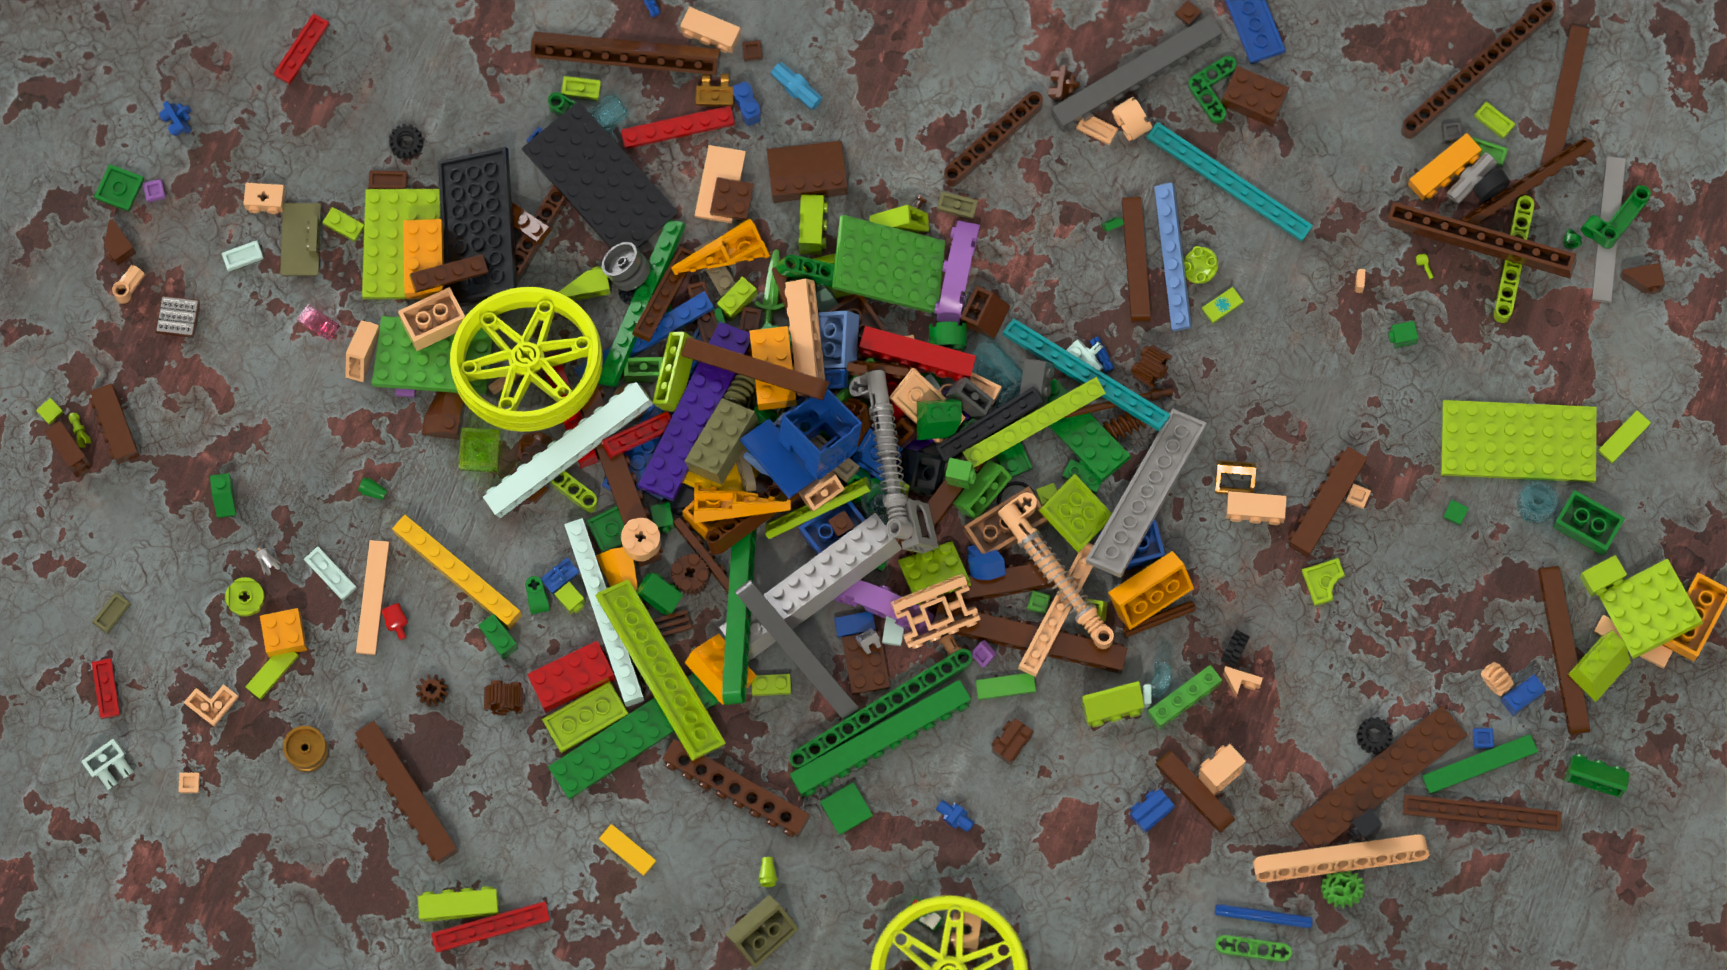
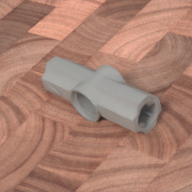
(1471, 177)

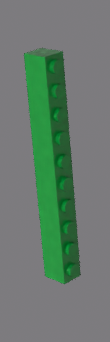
(880, 738)

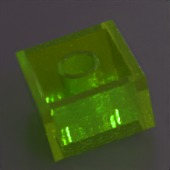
(480, 450)

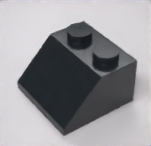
(922, 470)

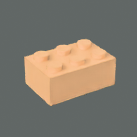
(432, 318)
(1222, 769)

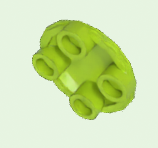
(1200, 265)

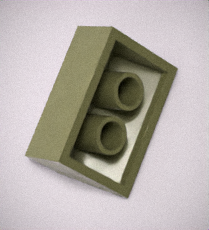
(761, 931)

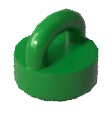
(1572, 240)

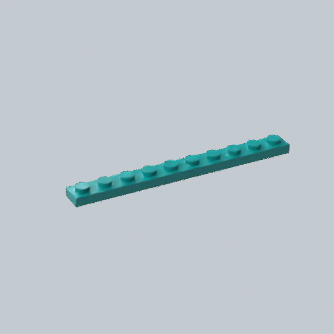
(1229, 181)
(1083, 372)

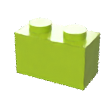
(736, 298)
(1603, 576)

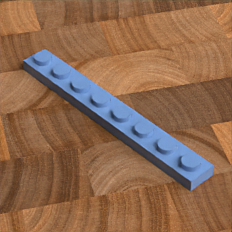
(1173, 257)

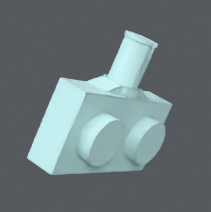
(1086, 354)

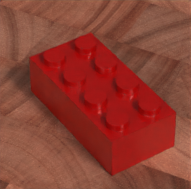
(571, 676)

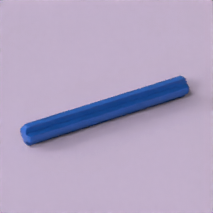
(1263, 916)

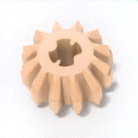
(1497, 678)

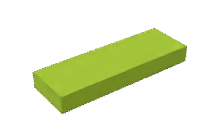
(1624, 437)
(270, 673)

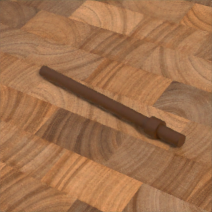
(1151, 395)

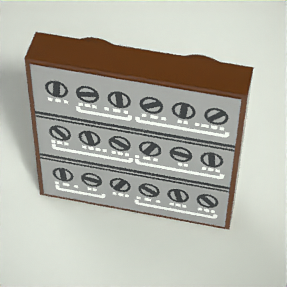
(177, 316)

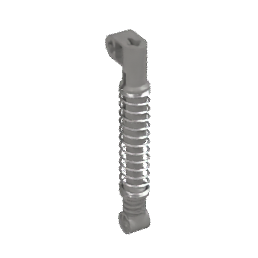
(881, 413)

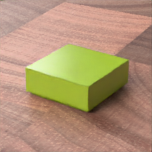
(49, 411)

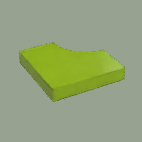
(1321, 580)

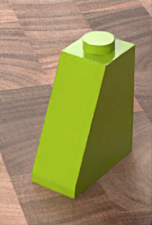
(903, 218)

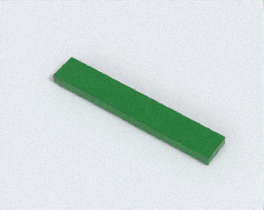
(1479, 764)

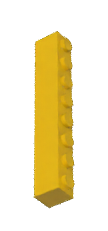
(457, 572)

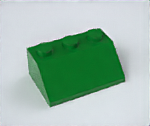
(1597, 776)

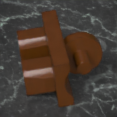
(1065, 86)

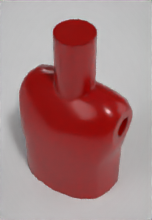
(395, 619)

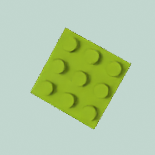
(1076, 512)
(932, 567)

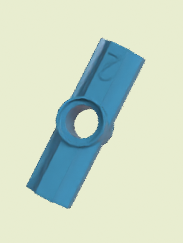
(796, 86)

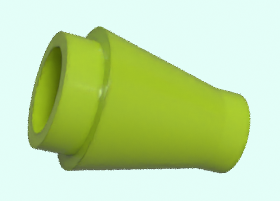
(767, 873)

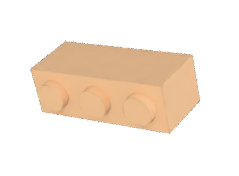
(710, 30)
(1256, 508)

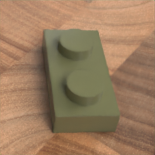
(957, 205)

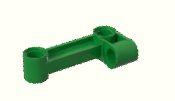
(1597, 228)

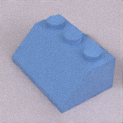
(838, 338)

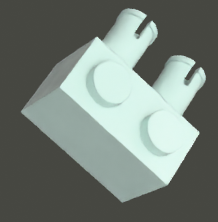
(108, 754)

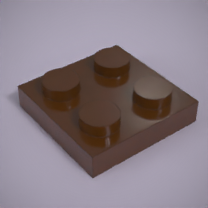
(731, 198)

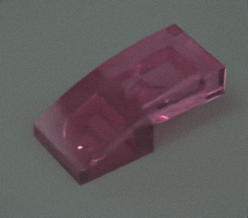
(318, 322)

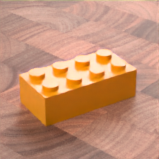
(422, 251)
(773, 347)
(1151, 590)
(1709, 602)

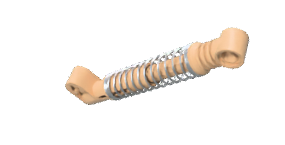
(1052, 568)

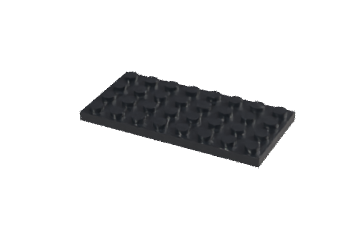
(599, 179)
(478, 220)

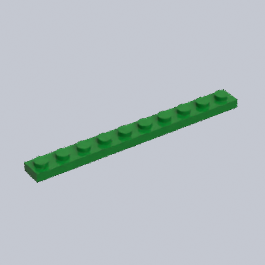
(624, 339)

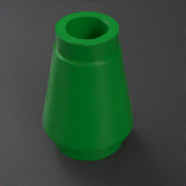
(372, 489)

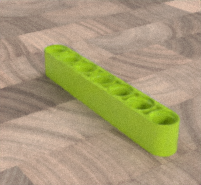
(1510, 267)

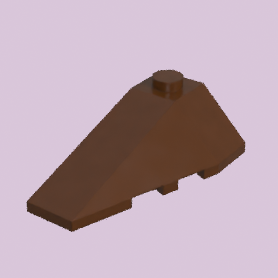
(444, 416)

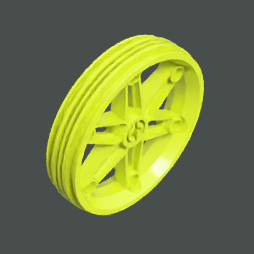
(526, 359)
(949, 903)

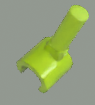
(1423, 260)

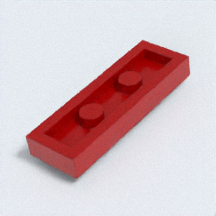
(106, 688)

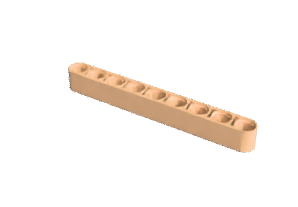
(1341, 858)

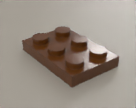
(865, 670)

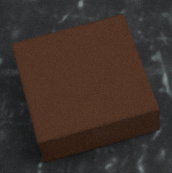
(752, 50)

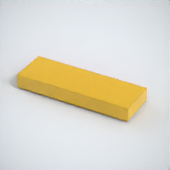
(627, 850)

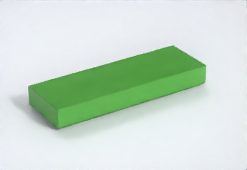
(1005, 686)

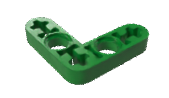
(1206, 83)

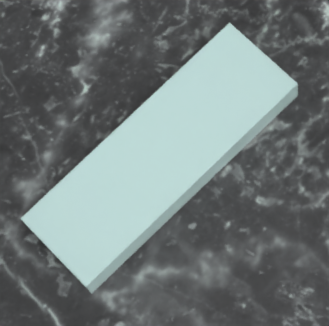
(330, 573)

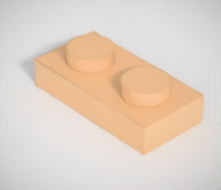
(989, 387)

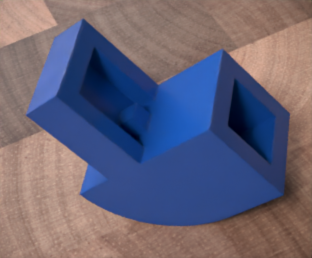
(986, 565)

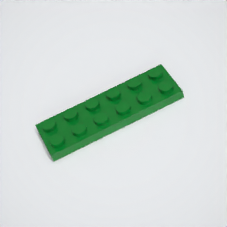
(1088, 439)

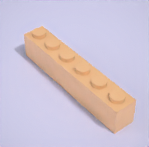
(804, 328)

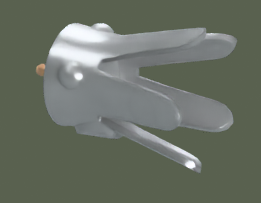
(266, 560)

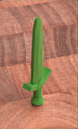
(771, 293)

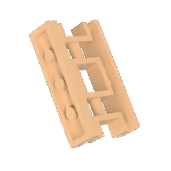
(930, 597)

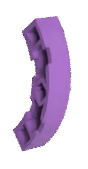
(957, 272)
(878, 600)

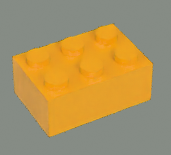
(708, 665)

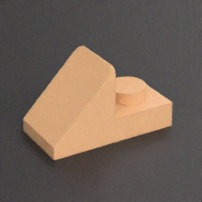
(1236, 677)

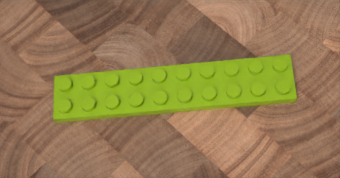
(660, 669)

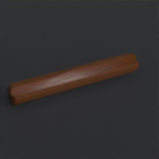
(1161, 618)

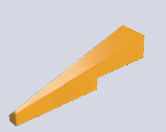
(734, 246)
(716, 504)
(617, 567)

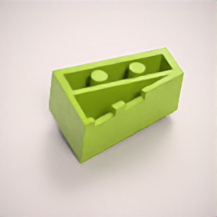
(812, 224)

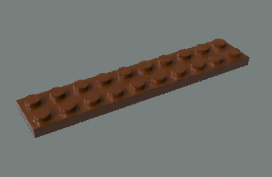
(1379, 779)

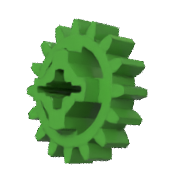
(1342, 888)

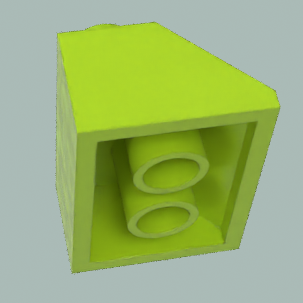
(1601, 665)
(1112, 704)

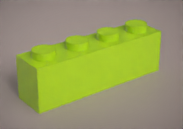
(673, 373)
(458, 904)

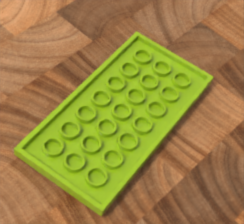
(1518, 441)

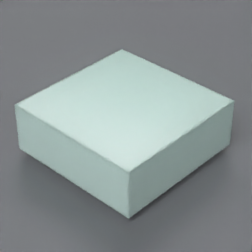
(1147, 695)

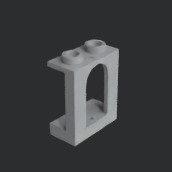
(917, 542)

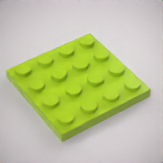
(1650, 608)

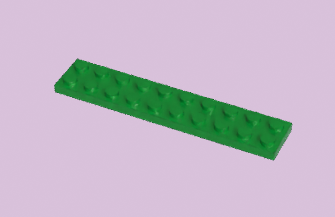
(619, 744)

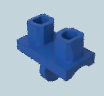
(179, 116)
(559, 575)

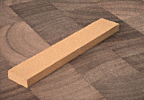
(372, 597)

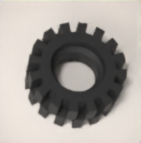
(406, 152)
(1235, 648)
(1378, 724)

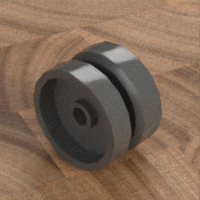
(626, 266)

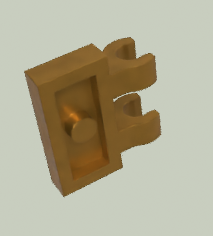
(714, 95)

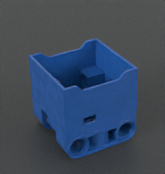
(814, 417)

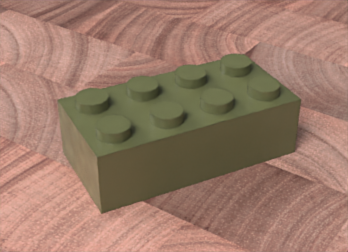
(720, 442)

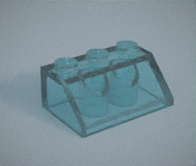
(999, 368)

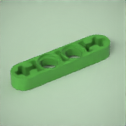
(1253, 948)

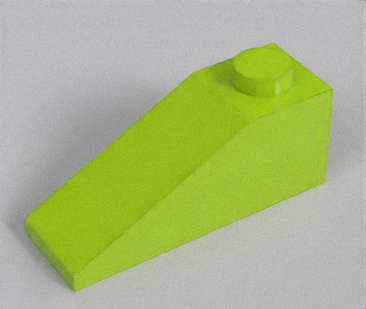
(588, 285)

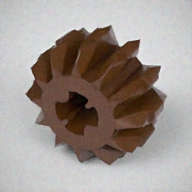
(427, 696)

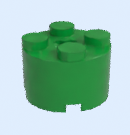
(949, 335)

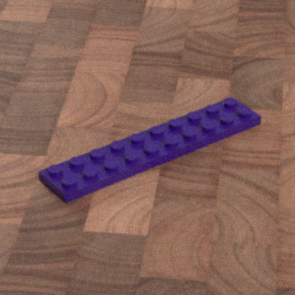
(704, 392)

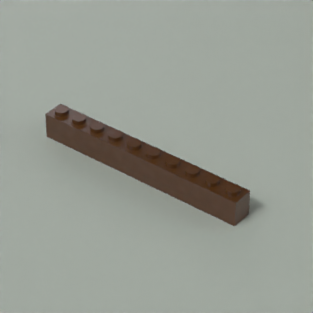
(625, 53)
(1482, 240)
(619, 477)
(1020, 634)

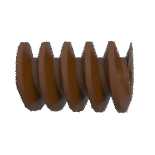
(1123, 425)

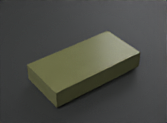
(111, 613)

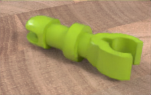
(79, 430)

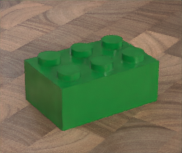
(1588, 522)

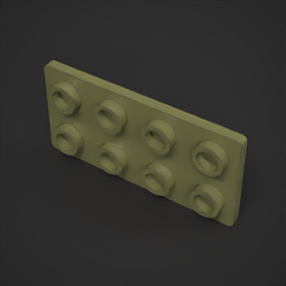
(300, 239)

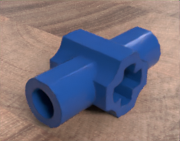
(955, 816)

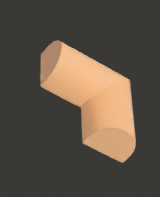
(211, 709)

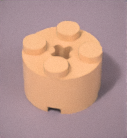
(1132, 119)
(640, 528)

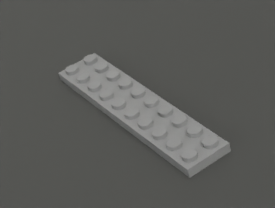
(1146, 493)

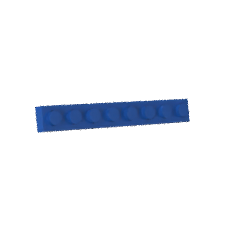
(671, 322)

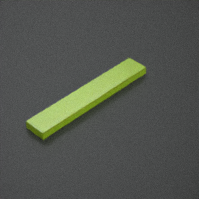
(805, 513)

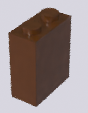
(68, 449)

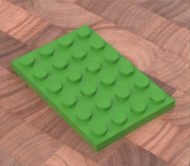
(888, 264)
(428, 369)

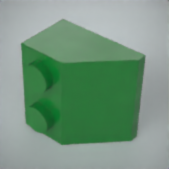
(938, 418)

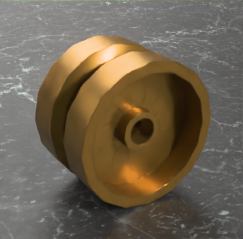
(295, 746)

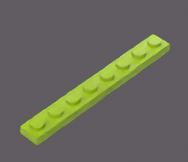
(1034, 422)

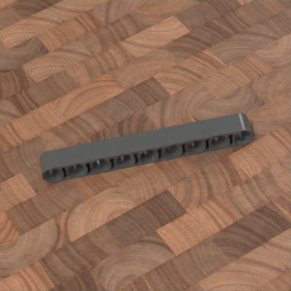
(796, 650)

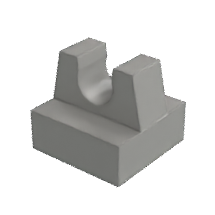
(867, 638)

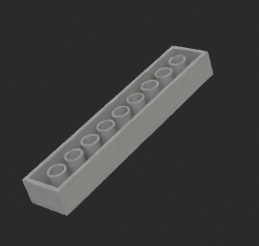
(824, 578)

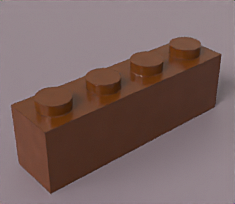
(114, 424)

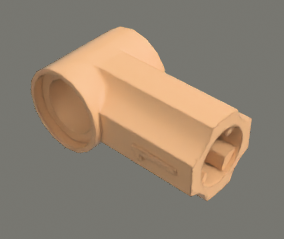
(129, 283)

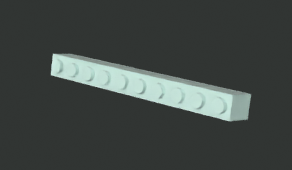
(568, 449)
(594, 583)

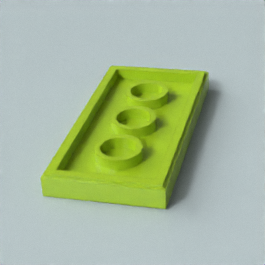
(585, 717)

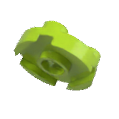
(237, 589)

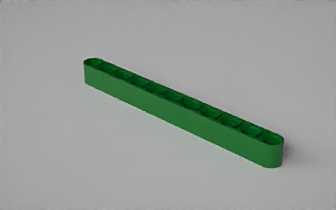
(738, 623)
(886, 701)

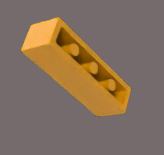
(1444, 167)

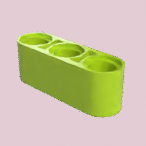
(578, 498)

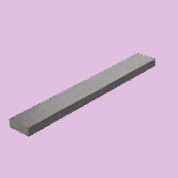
(1609, 206)

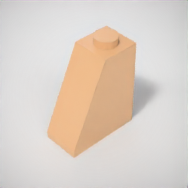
(361, 350)

